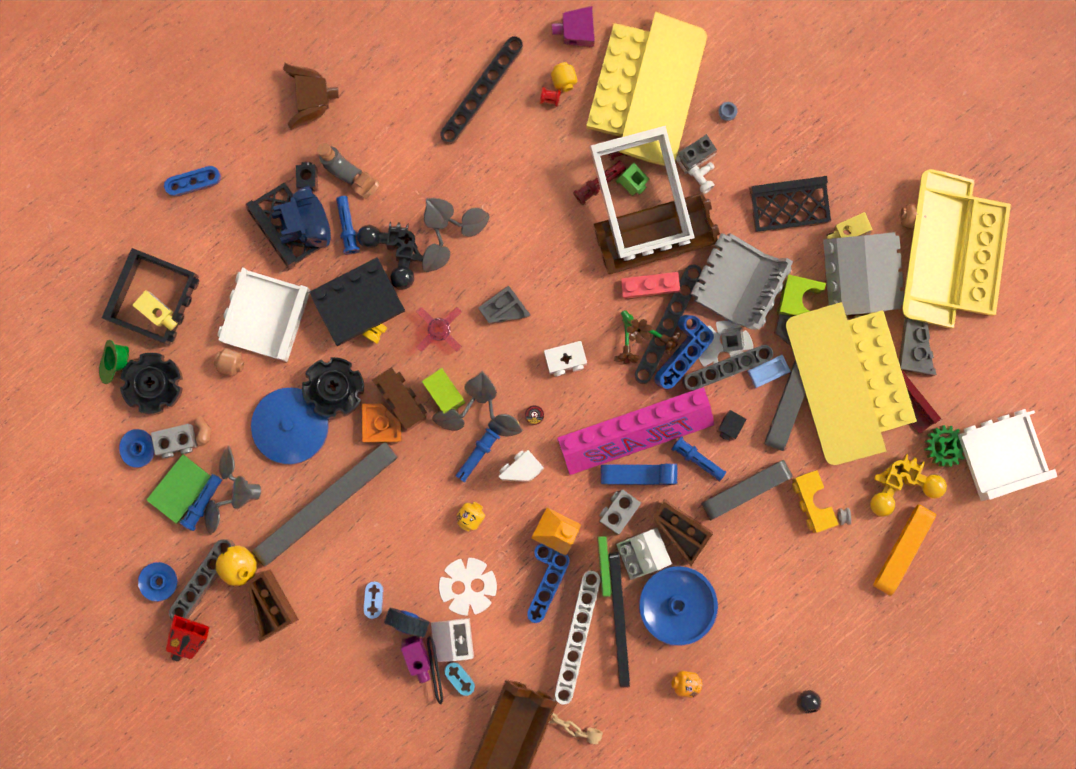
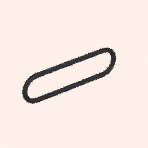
(440, 701)

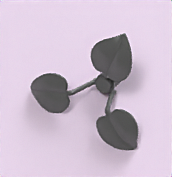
(436, 216)
(482, 390)
(241, 491)

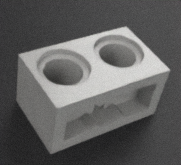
(173, 436)
(623, 514)

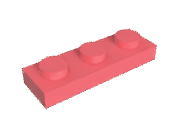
(650, 285)

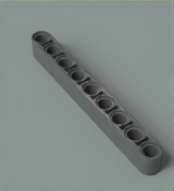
(324, 504)

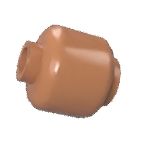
(908, 216)
(228, 362)

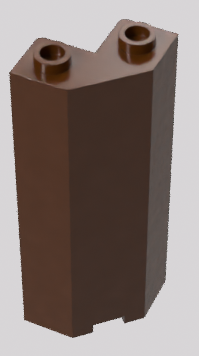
(656, 224)
(514, 728)

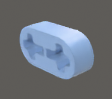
(378, 600)

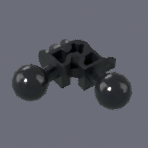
(370, 237)

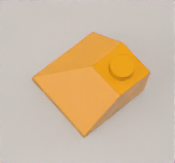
(556, 531)

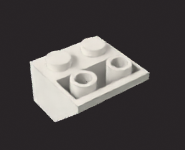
(523, 469)
(644, 553)
(452, 640)

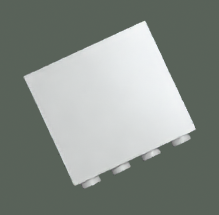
(263, 315)
(1004, 455)

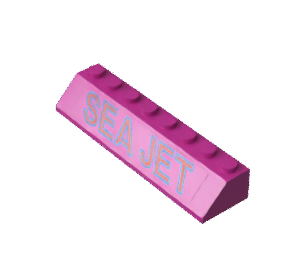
(636, 431)

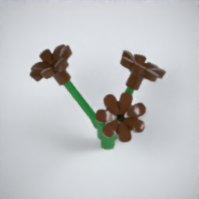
(637, 331)

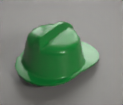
(113, 359)

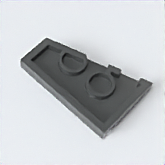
(915, 348)

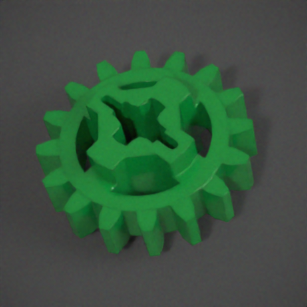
(937, 447)

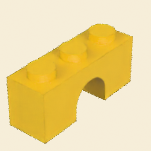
(806, 487)

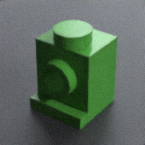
(633, 180)

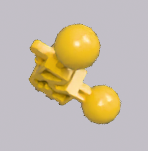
(883, 503)

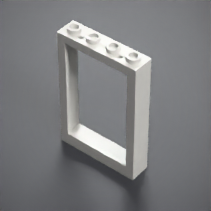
(628, 142)

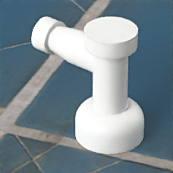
(698, 174)

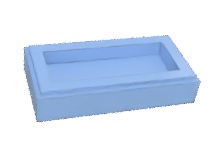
(769, 371)

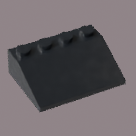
(357, 301)

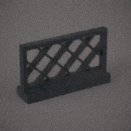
(788, 187)
(269, 230)

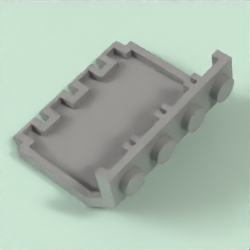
(864, 272)
(740, 282)

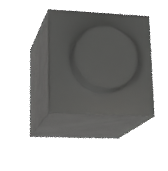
(732, 339)

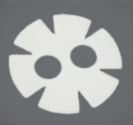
(716, 347)
(477, 599)

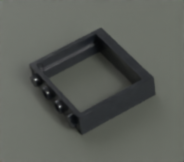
(124, 282)

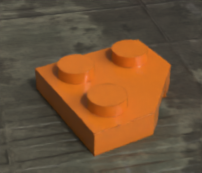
(379, 424)

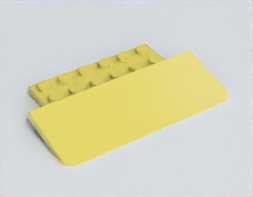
(648, 83)
(954, 251)
(849, 380)

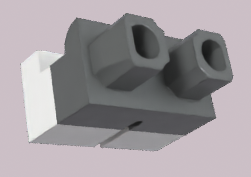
(696, 153)

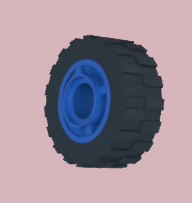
(406, 622)

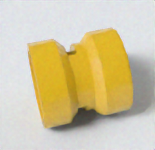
(375, 337)

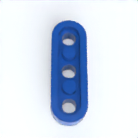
(184, 181)

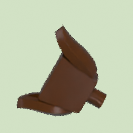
(311, 94)

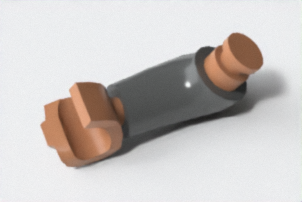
(338, 166)

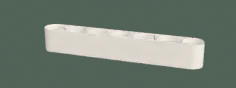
(571, 645)

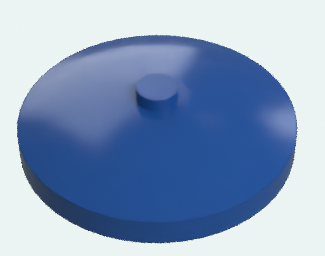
(287, 427)
(678, 605)

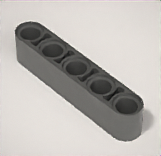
(734, 361)
(786, 411)
(747, 490)
(194, 586)

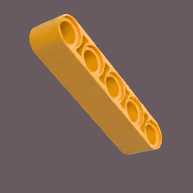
(904, 550)

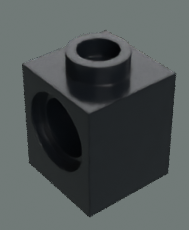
(307, 167)
(731, 425)

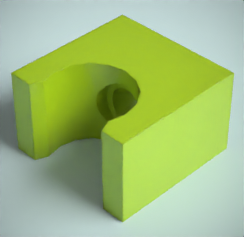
(792, 293)
(443, 391)

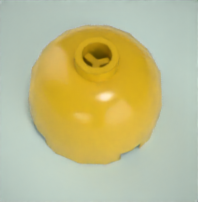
(236, 566)

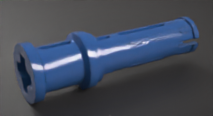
(347, 234)
(482, 446)
(691, 453)
(197, 509)

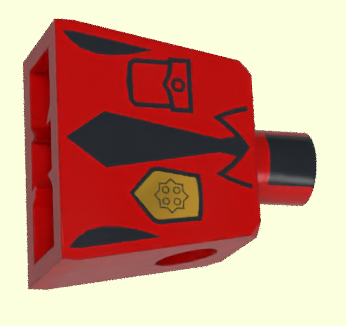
(185, 638)

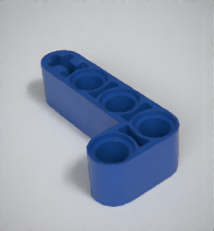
(681, 353)
(639, 474)
(545, 585)

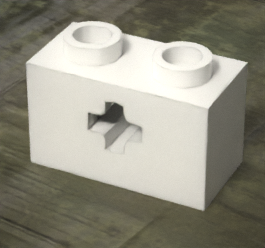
(555, 355)

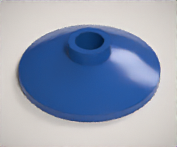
(130, 450)
(148, 581)

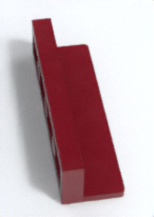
(923, 411)

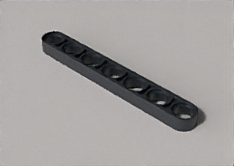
(482, 81)
(669, 314)
(619, 620)

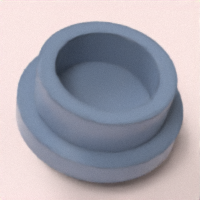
(727, 111)

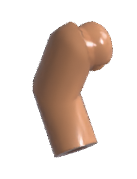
(204, 431)

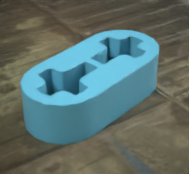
(463, 675)

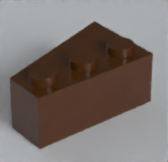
(400, 398)
(684, 531)
(270, 605)

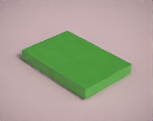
(179, 489)
(604, 566)

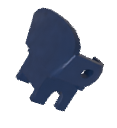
(303, 219)

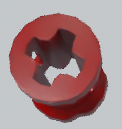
(550, 96)

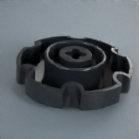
(141, 373)
(318, 391)

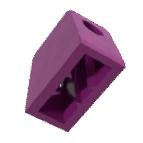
(576, 27)
(414, 650)

